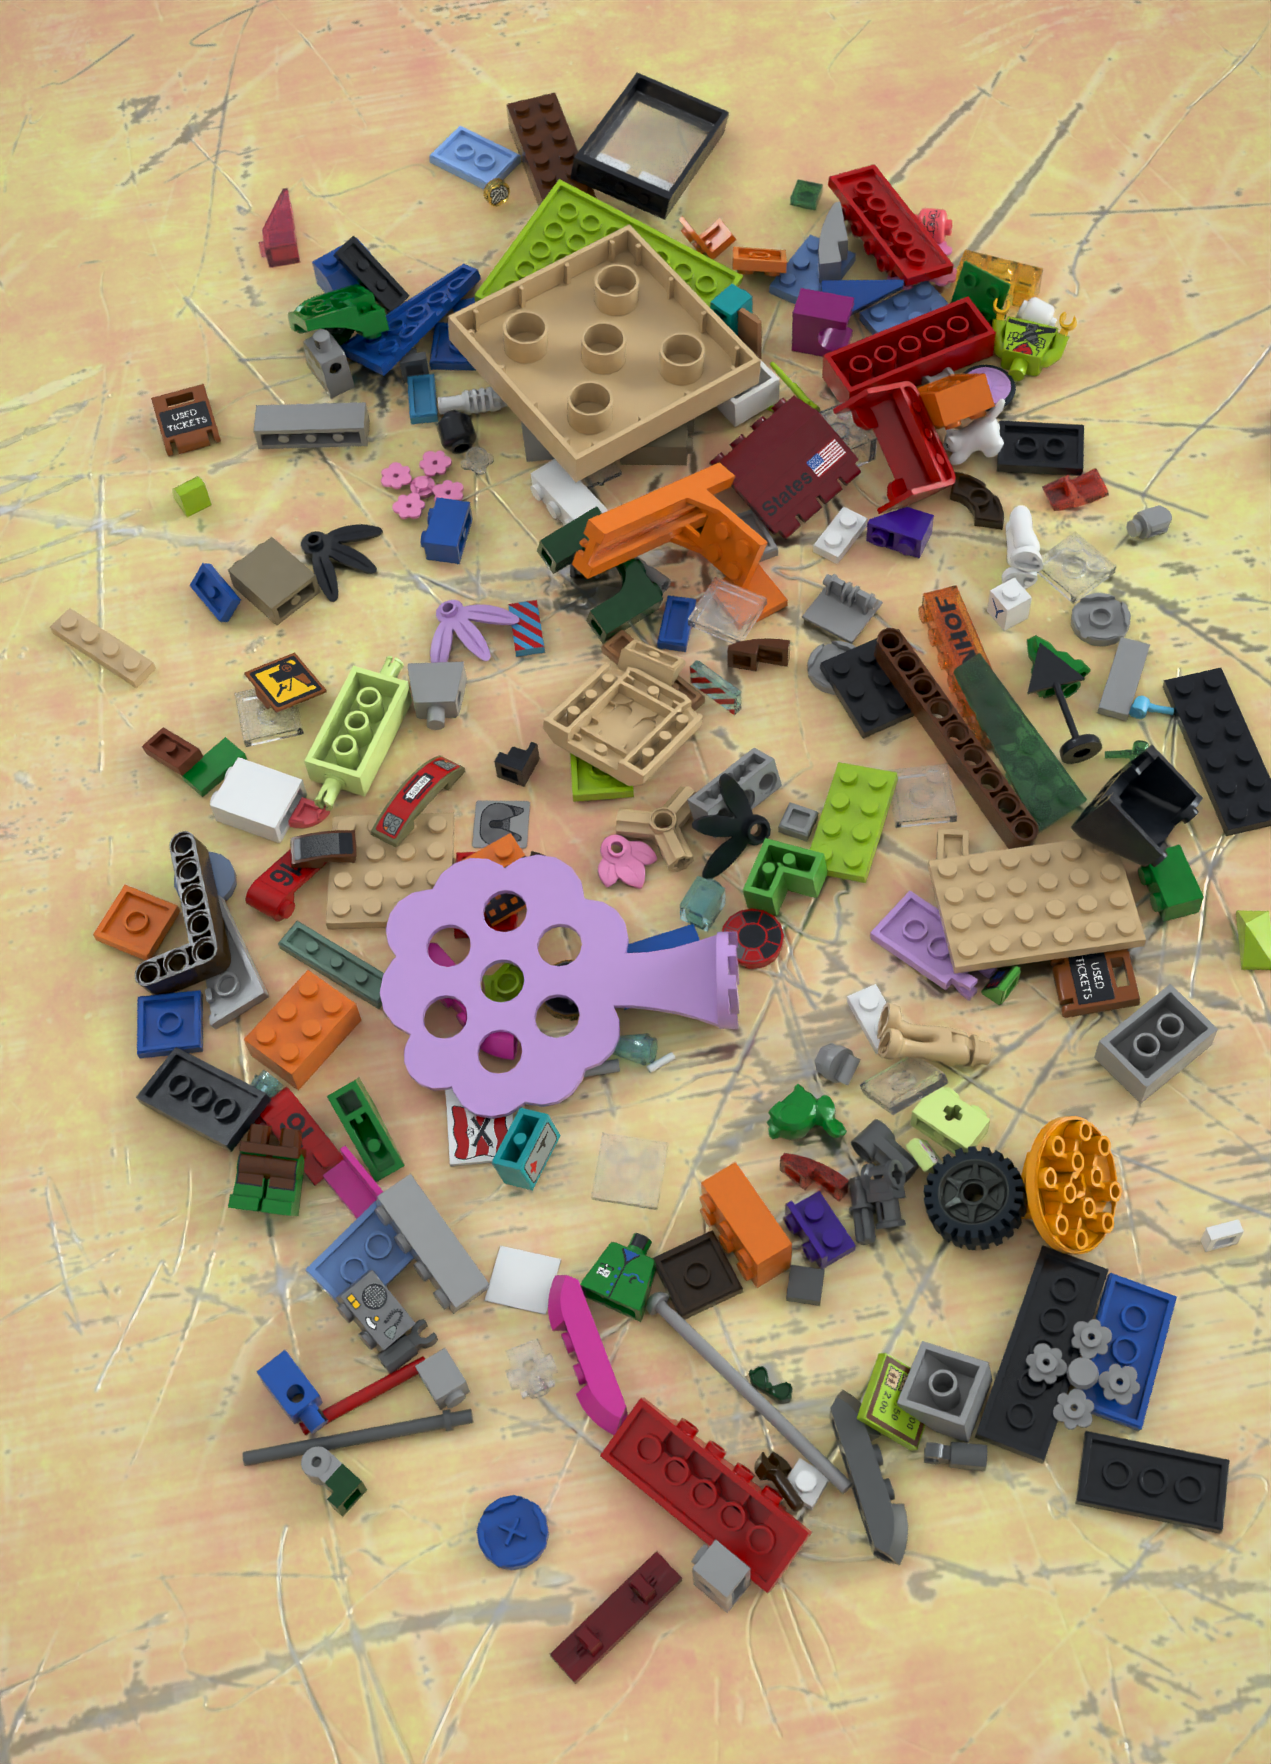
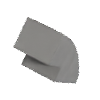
(832, 245)

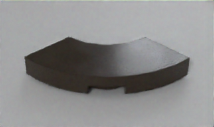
(979, 500)

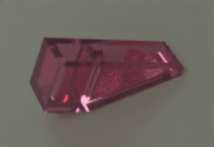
(279, 234)

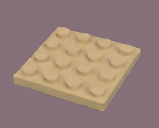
(382, 875)

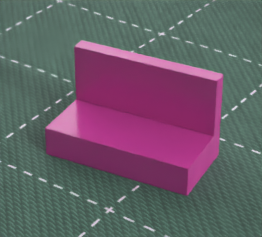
(352, 1184)

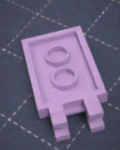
(917, 938)

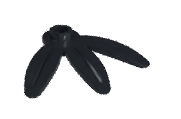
(325, 546)
(737, 828)

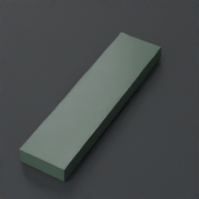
(333, 962)

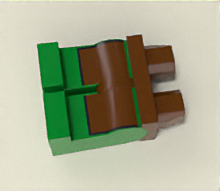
(269, 1175)

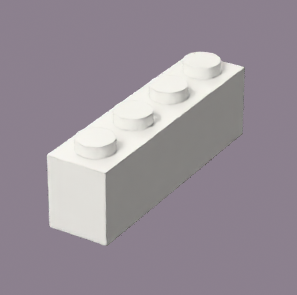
(561, 494)

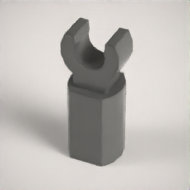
(406, 1347)
(957, 1455)

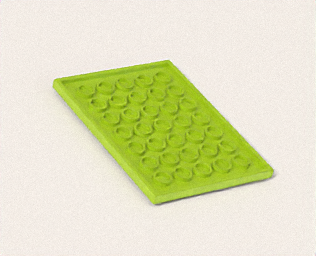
(574, 220)

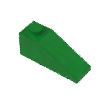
(366, 1129)

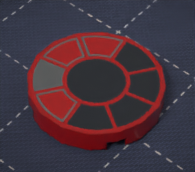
(758, 937)

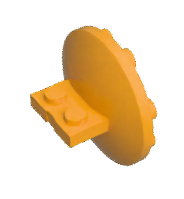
(1069, 1183)

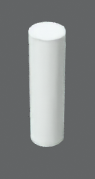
(661, 1062)

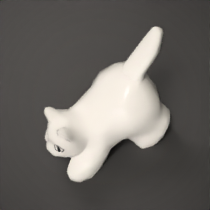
(979, 435)

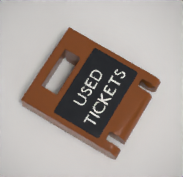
(187, 422)
(1091, 983)

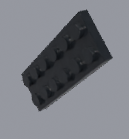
(1222, 749)
(1056, 1299)

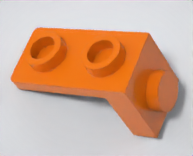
(712, 240)

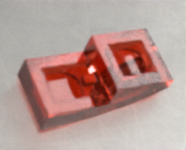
(1079, 491)
(806, 1171)

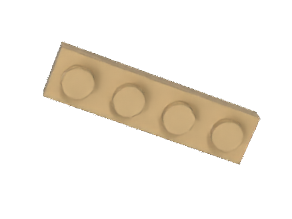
(103, 647)

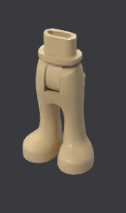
(928, 1042)

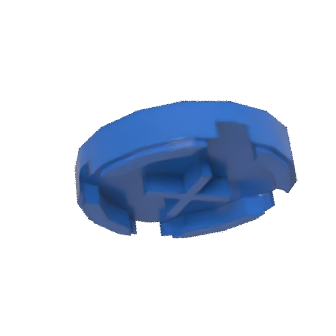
(512, 1532)

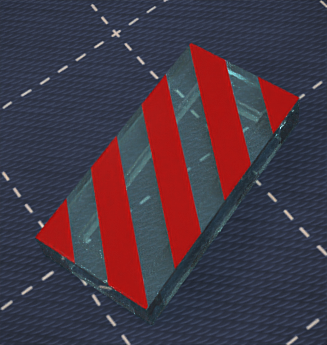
(715, 687)

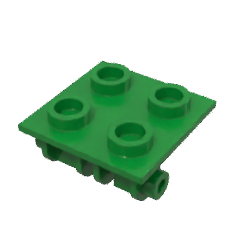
(981, 289)

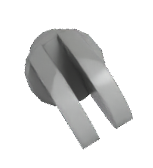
(1149, 522)

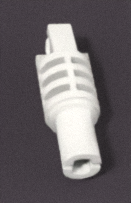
(472, 402)

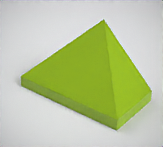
(1254, 939)

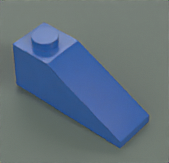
(863, 291)

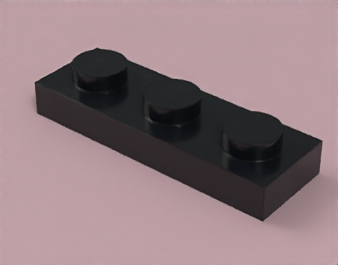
(371, 274)

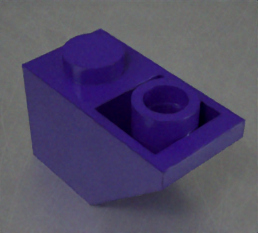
(901, 530)

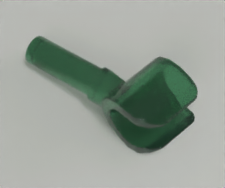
(1138, 747)

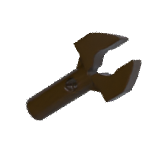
(776, 1470)

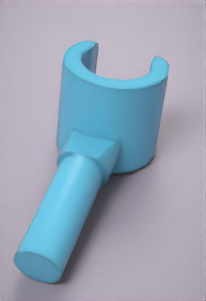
(1142, 705)

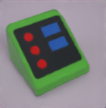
(1002, 984)

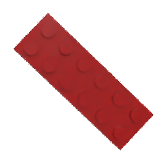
(909, 351)

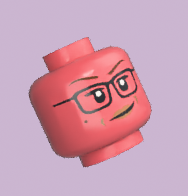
(936, 223)

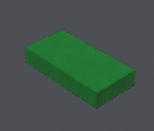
(213, 767)

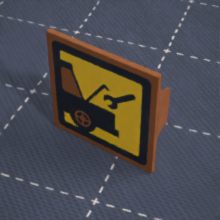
(284, 683)

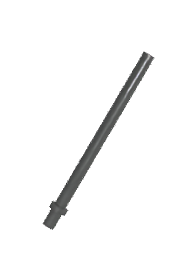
(446, 1420)

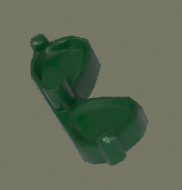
(760, 1380)

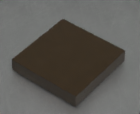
(697, 1275)

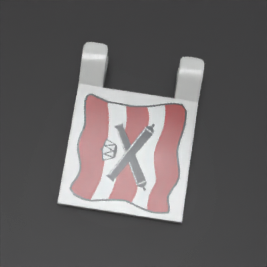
(472, 1137)

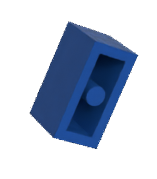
(447, 530)

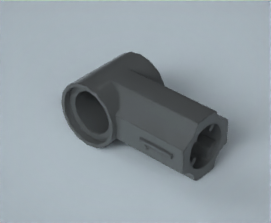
(878, 1145)

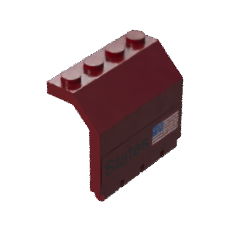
(789, 465)

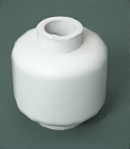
(1037, 311)

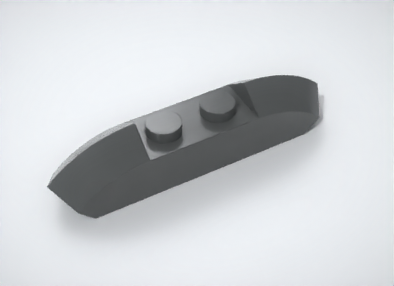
(884, 1522)

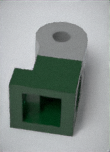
(327, 1470)

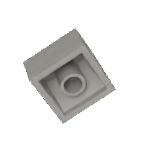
(946, 1390)

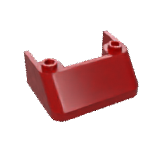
(906, 439)

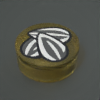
(496, 192)

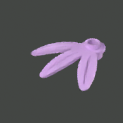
(457, 618)

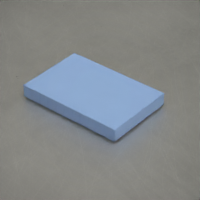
(474, 158)

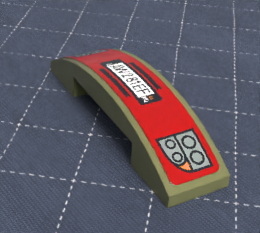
(413, 797)

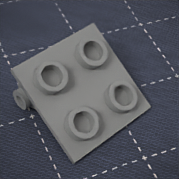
(842, 608)

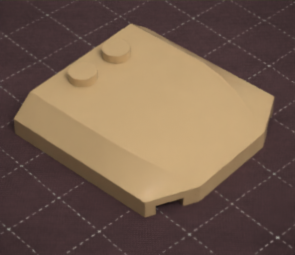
(623, 723)

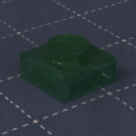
(806, 194)

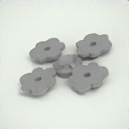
(1082, 1374)

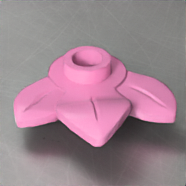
(627, 864)

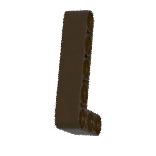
(194, 884)

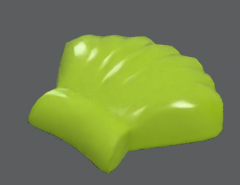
(504, 983)

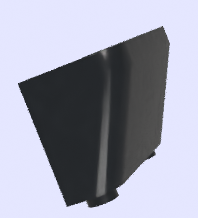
(1139, 809)

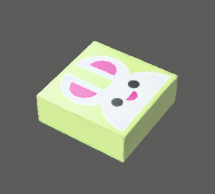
(923, 1154)

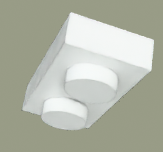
(840, 535)
(867, 1010)

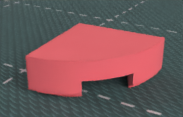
(307, 814)

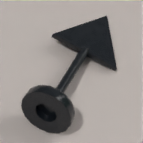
(1053, 673)

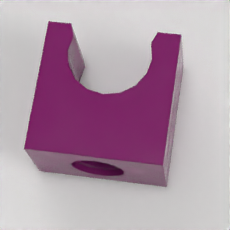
(821, 322)

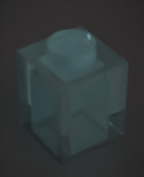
(703, 903)

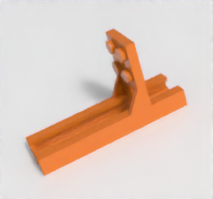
(673, 517)

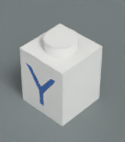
(1009, 604)

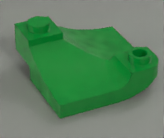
(341, 308)

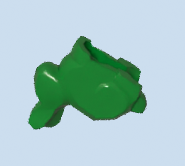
(800, 1113)

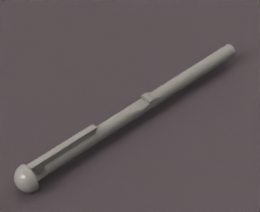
(658, 1304)

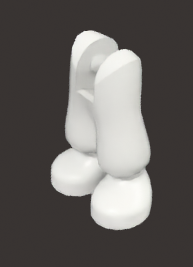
(1022, 549)

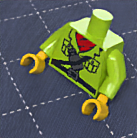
(1028, 345)

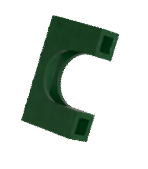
(630, 605)

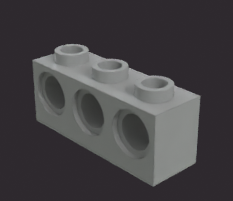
(755, 775)

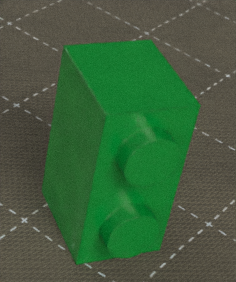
(1172, 886)

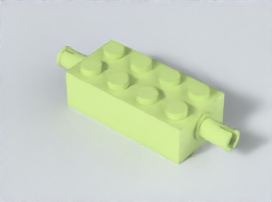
(358, 731)

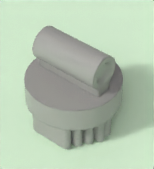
(836, 1063)

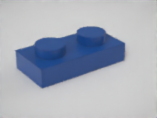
(215, 592)

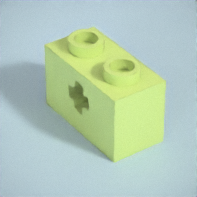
(942, 1105)

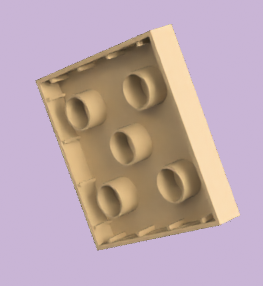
(603, 351)

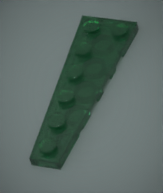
(1025, 756)

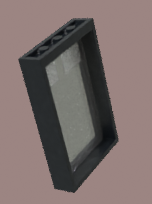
(649, 145)

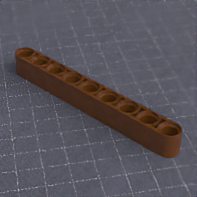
(955, 753)

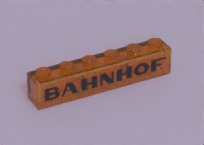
(956, 643)

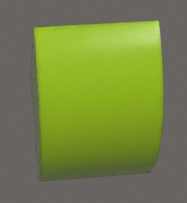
(192, 496)

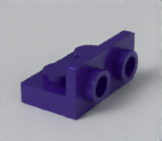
(819, 1230)

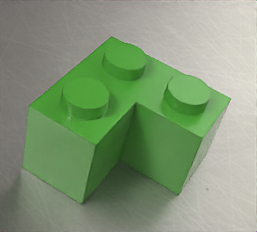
(780, 870)

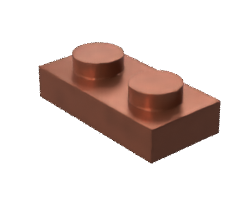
(172, 751)

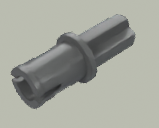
(862, 1213)

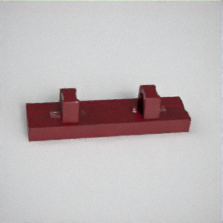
(615, 1617)

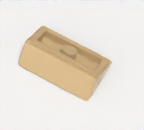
(651, 661)

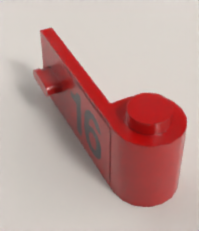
(275, 888)
(289, 1113)

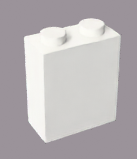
(257, 799)

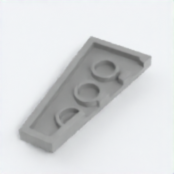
(239, 985)

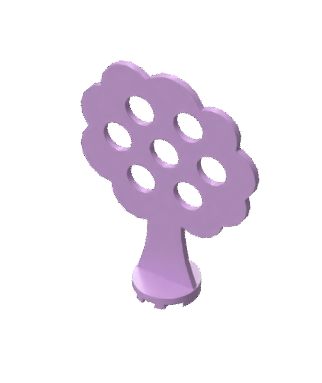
(685, 980)

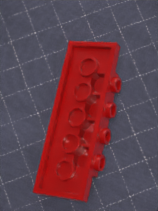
(888, 227)
(706, 1491)

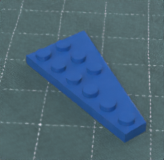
(411, 321)

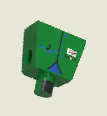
(622, 1277)

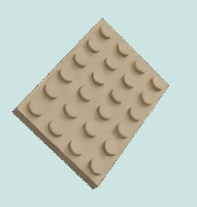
(1034, 904)

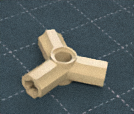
(670, 839)

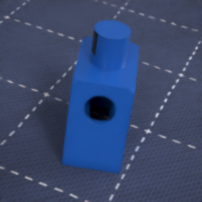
(284, 1382)

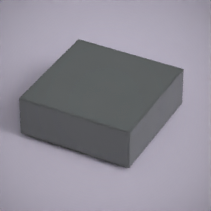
(805, 1285)

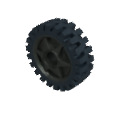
(979, 1221)

